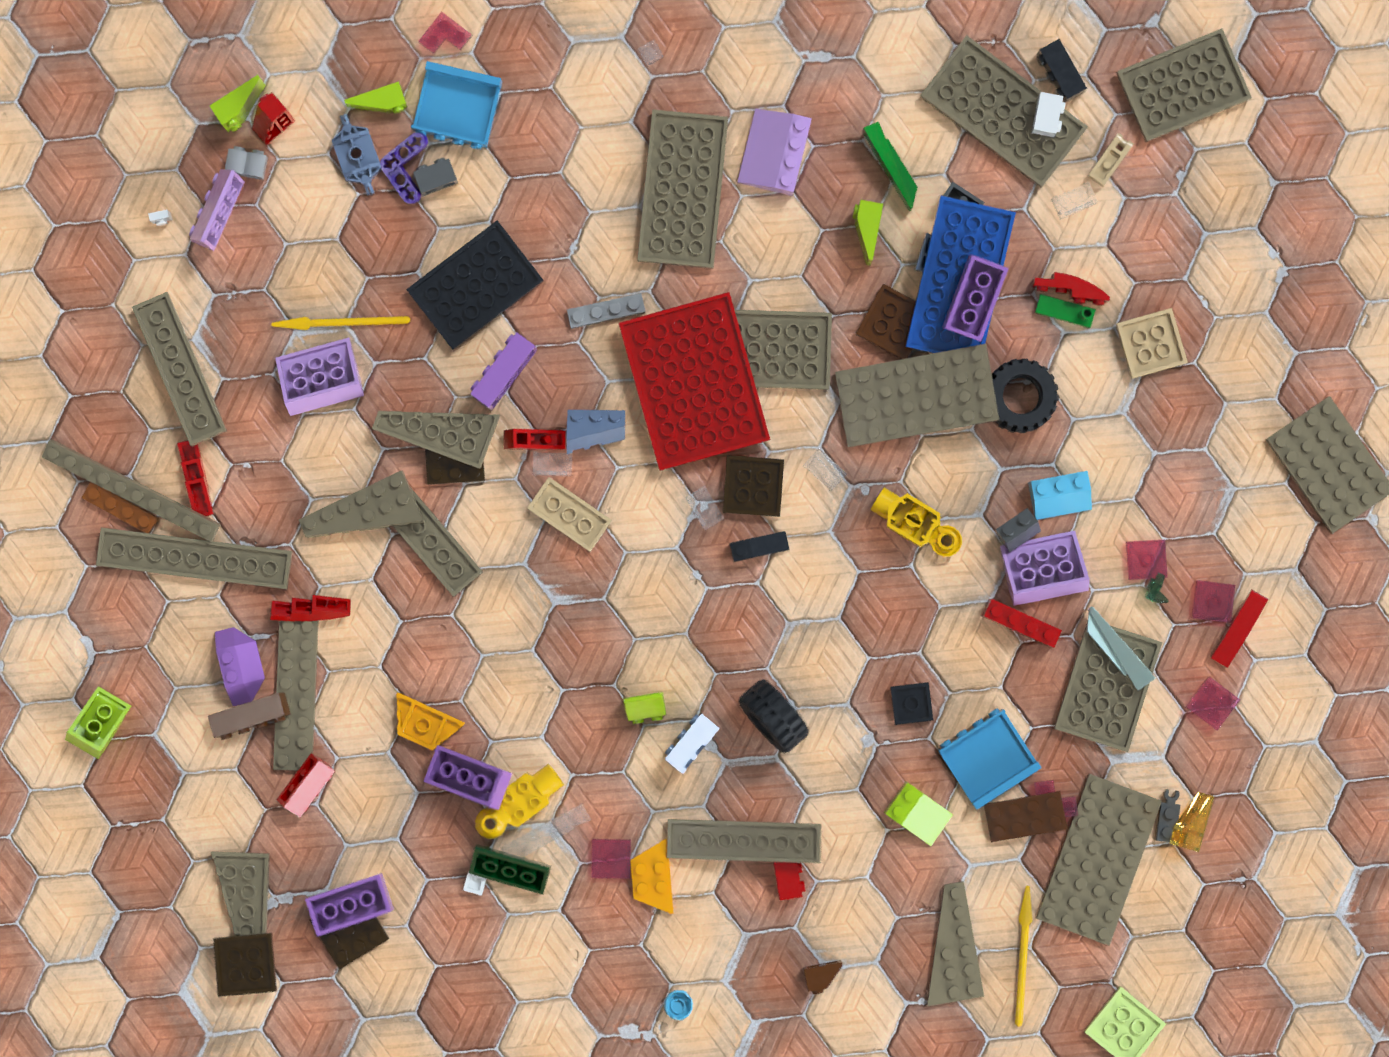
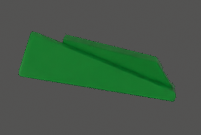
(891, 164)

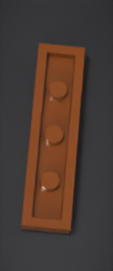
(120, 508)

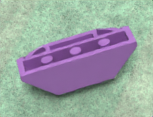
(239, 665)

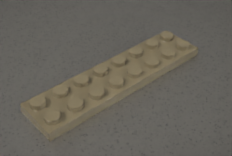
(179, 369)
(298, 681)
(744, 841)

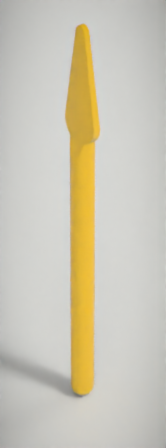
(305, 323)
(1025, 920)

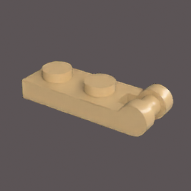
(1110, 160)

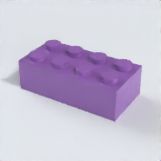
(975, 297)
(503, 371)
(467, 777)
(349, 904)

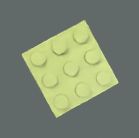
(1124, 1026)

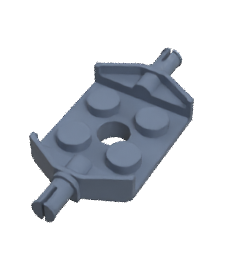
(361, 169)

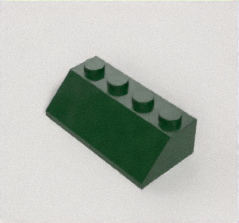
(509, 869)

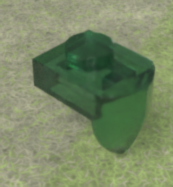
(1154, 586)

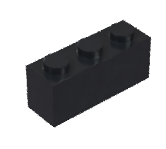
(1061, 70)

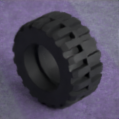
(1046, 390)
(773, 716)

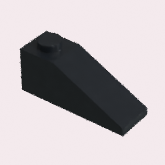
(759, 546)

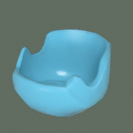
(678, 1005)

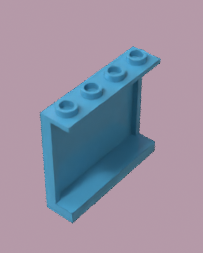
(457, 105)
(988, 758)

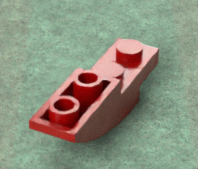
(1078, 288)

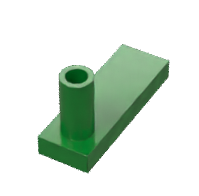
(1065, 311)

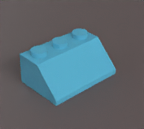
(1060, 495)

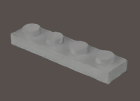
(606, 311)

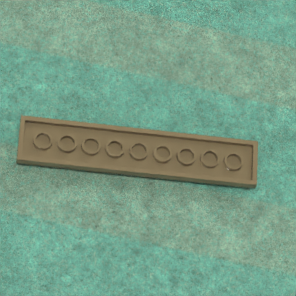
(194, 558)

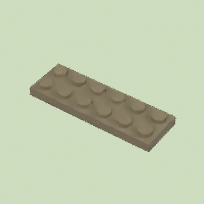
(439, 550)

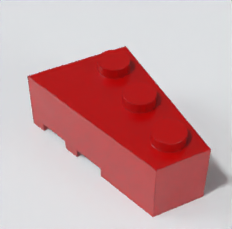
(271, 118)

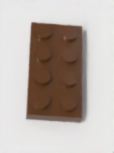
(1025, 816)

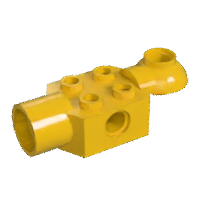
(916, 522)
(520, 801)

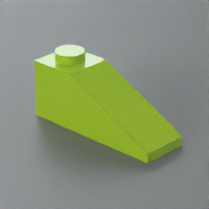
(384, 99)

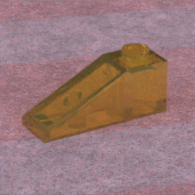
(1192, 824)

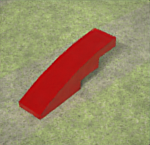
(195, 478)
(310, 610)
(1239, 628)

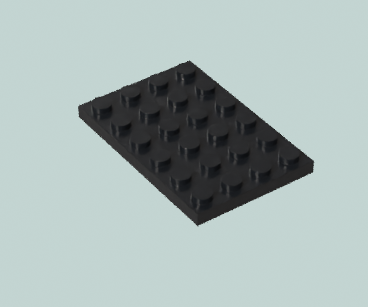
(475, 285)

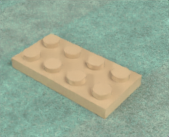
(569, 514)

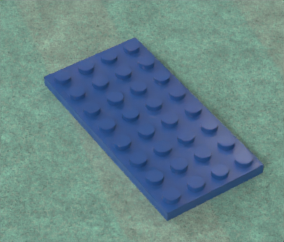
(957, 232)

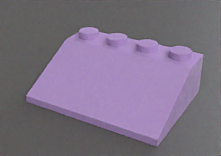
(774, 151)
(216, 209)
(319, 376)
(1045, 568)

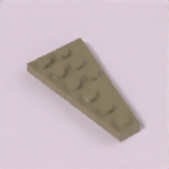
(448, 434)
(373, 507)
(245, 889)
(955, 958)

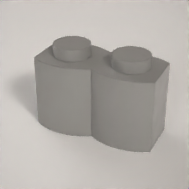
(247, 164)

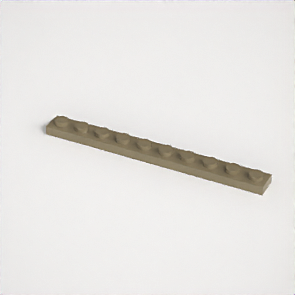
(131, 490)

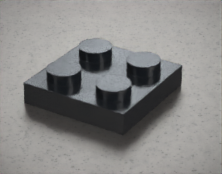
(911, 703)

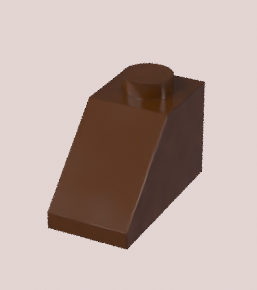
(821, 975)

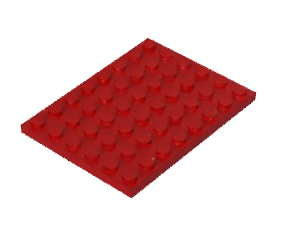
(694, 381)

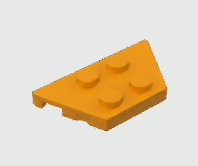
(423, 723)
(652, 877)

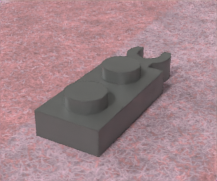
(1167, 817)

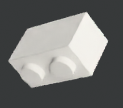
(1047, 114)

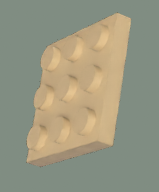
(1151, 343)

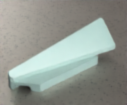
(1117, 650)

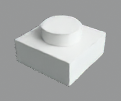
(160, 217)
(474, 884)

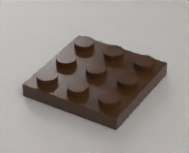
(889, 322)

